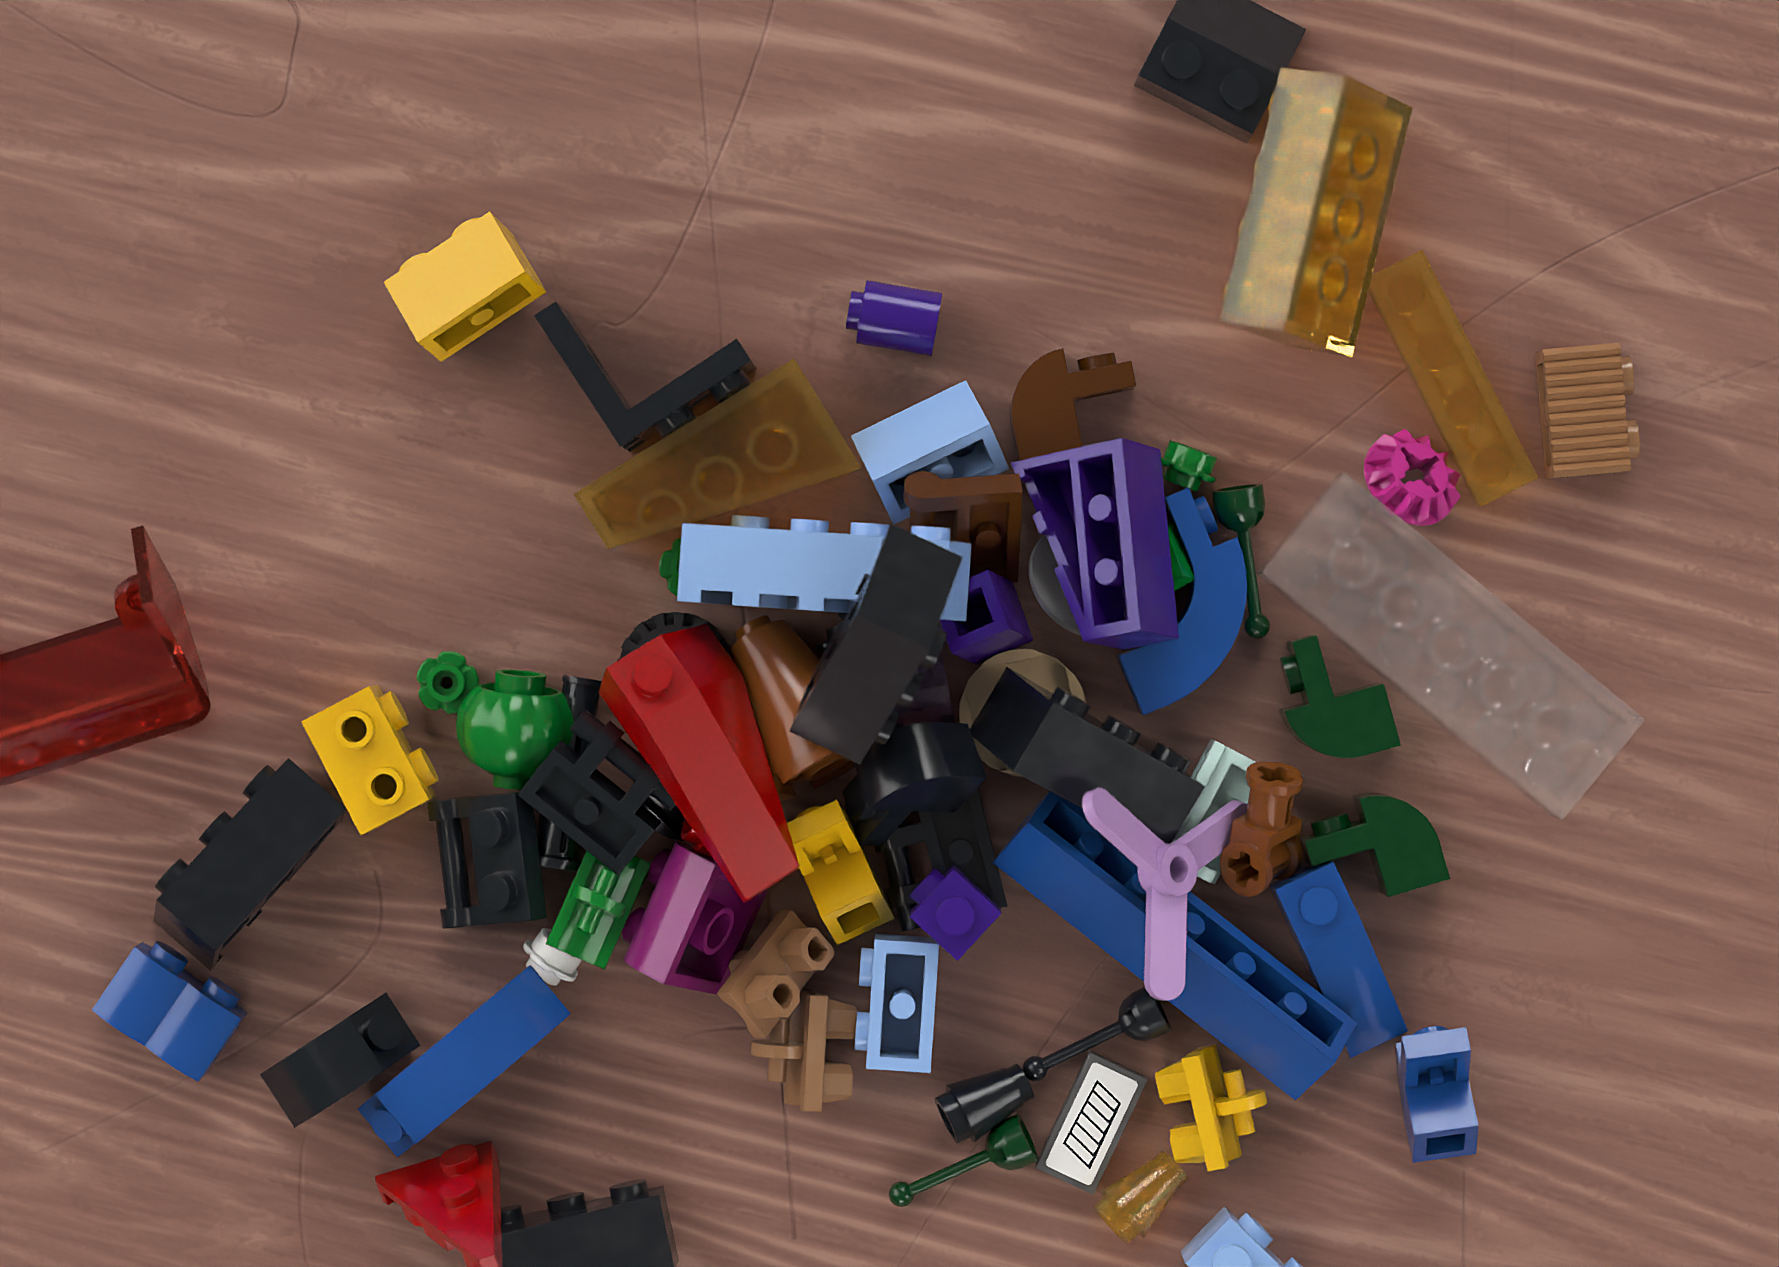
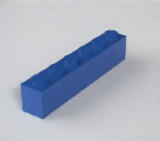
(1229, 979)

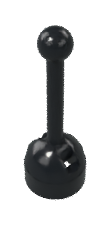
(1138, 1018)

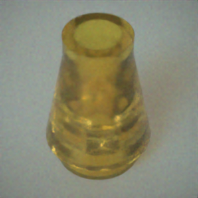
(1140, 1197)

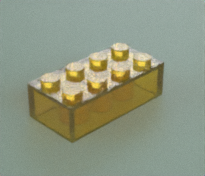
(1316, 211)

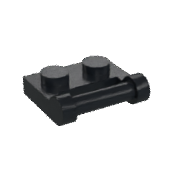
(503, 859)

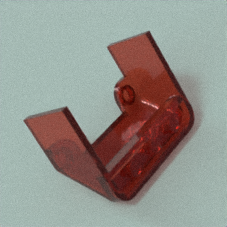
(105, 681)

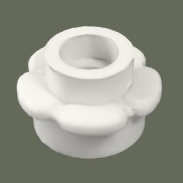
(549, 962)

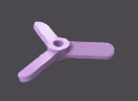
(1166, 875)

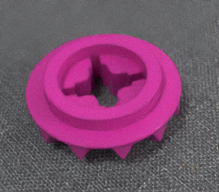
(1415, 502)

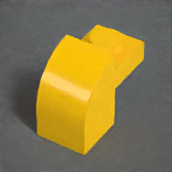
(838, 872)

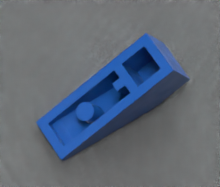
(1339, 953)

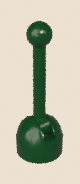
(1240, 510)
(1006, 1146)

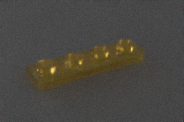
(1450, 379)

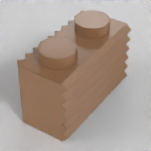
(1585, 410)

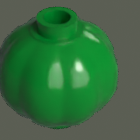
(513, 725)

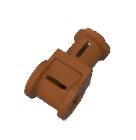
(1267, 837)

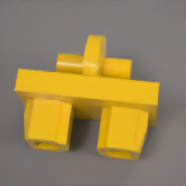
(1219, 1107)

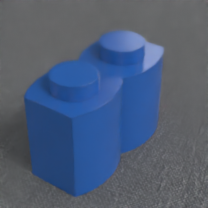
(171, 1009)

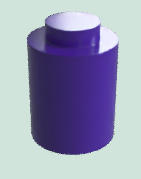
(895, 317)

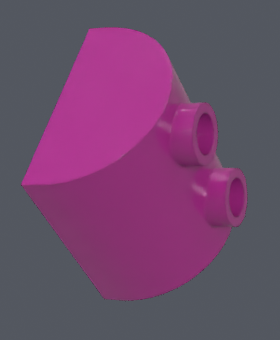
(689, 923)

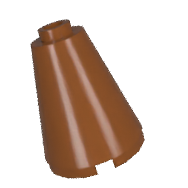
(776, 673)

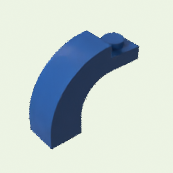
(1210, 621)
(464, 1061)

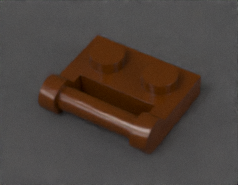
(984, 515)

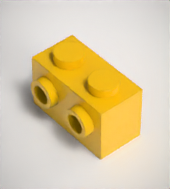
(464, 286)
(371, 757)

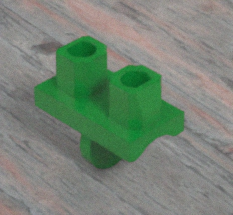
(597, 910)

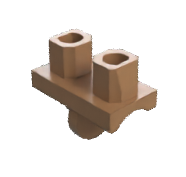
(774, 971)
(798, 1051)

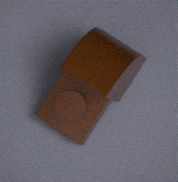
(1044, 398)

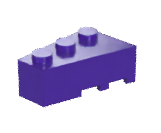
(1109, 538)

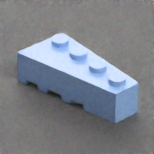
(795, 566)

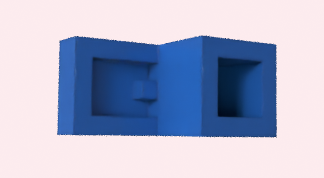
(1437, 1093)

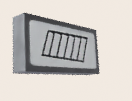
(1091, 1122)

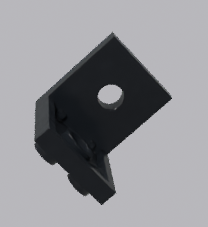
(664, 410)

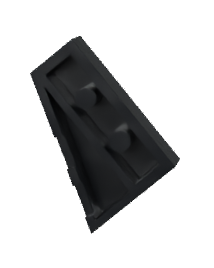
(611, 1231)

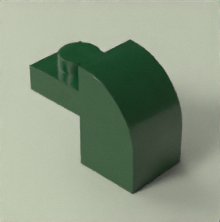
(1330, 723)
(1395, 833)

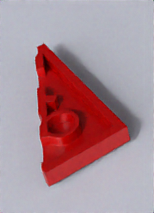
(453, 1200)

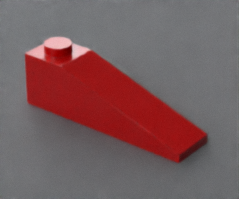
(701, 737)

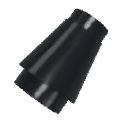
(982, 1102)

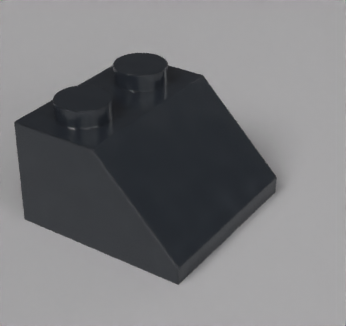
(1220, 61)

